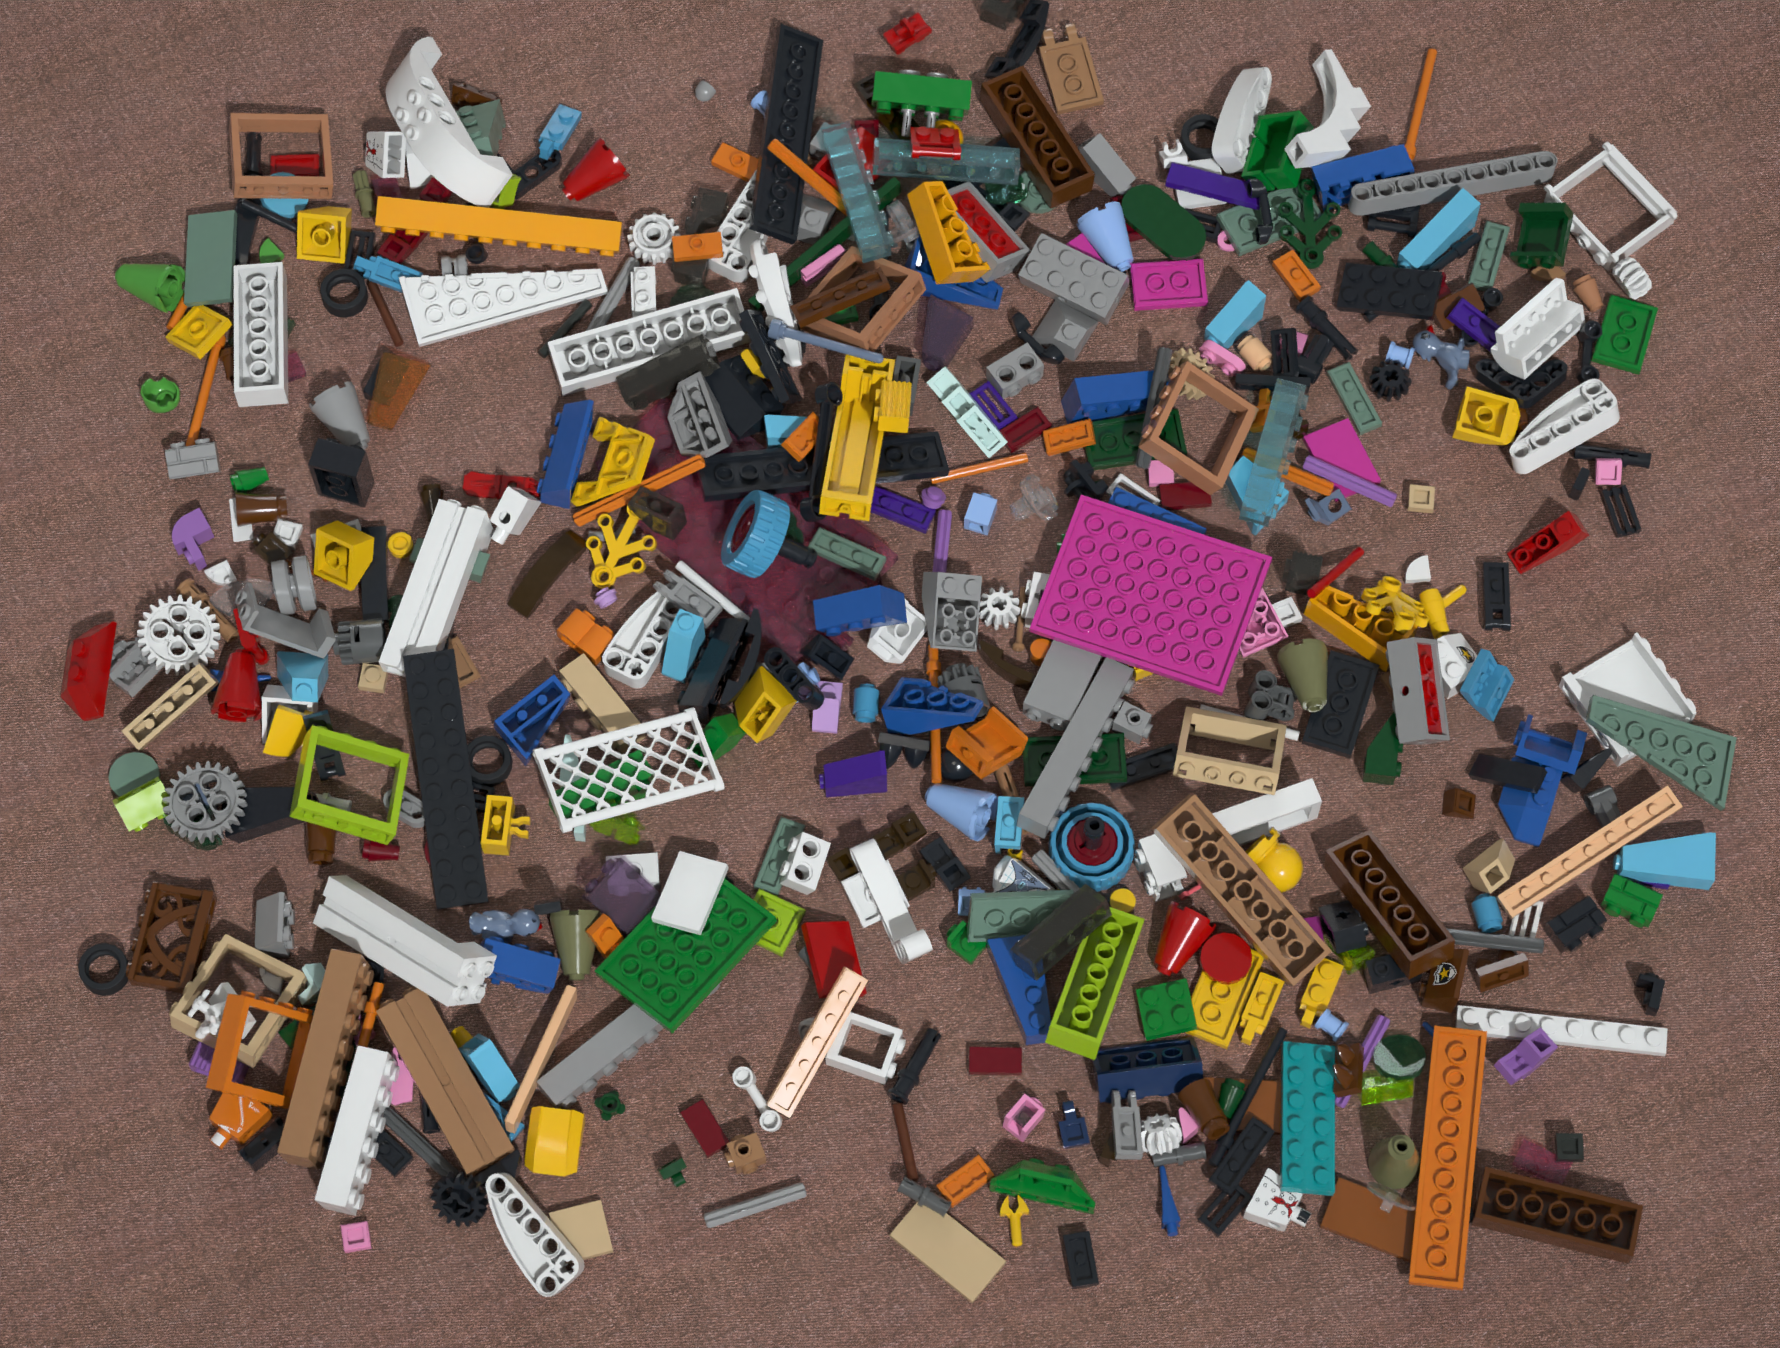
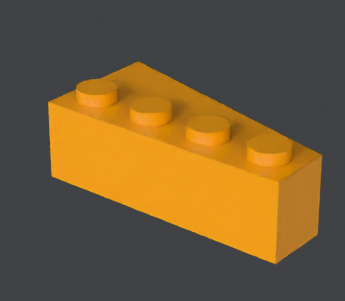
(945, 235)
(1354, 626)

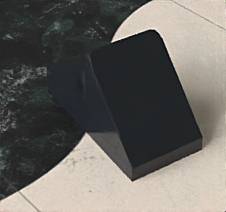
(509, 1164)

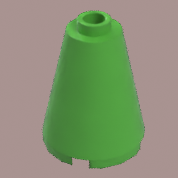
(153, 283)

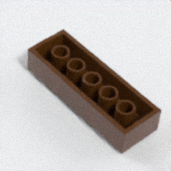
(1044, 144)
(1389, 904)
(1557, 1215)

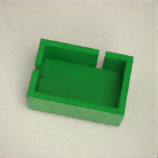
(1274, 166)

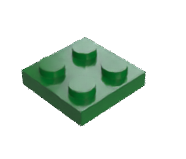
(1166, 1009)

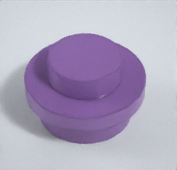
(933, 497)

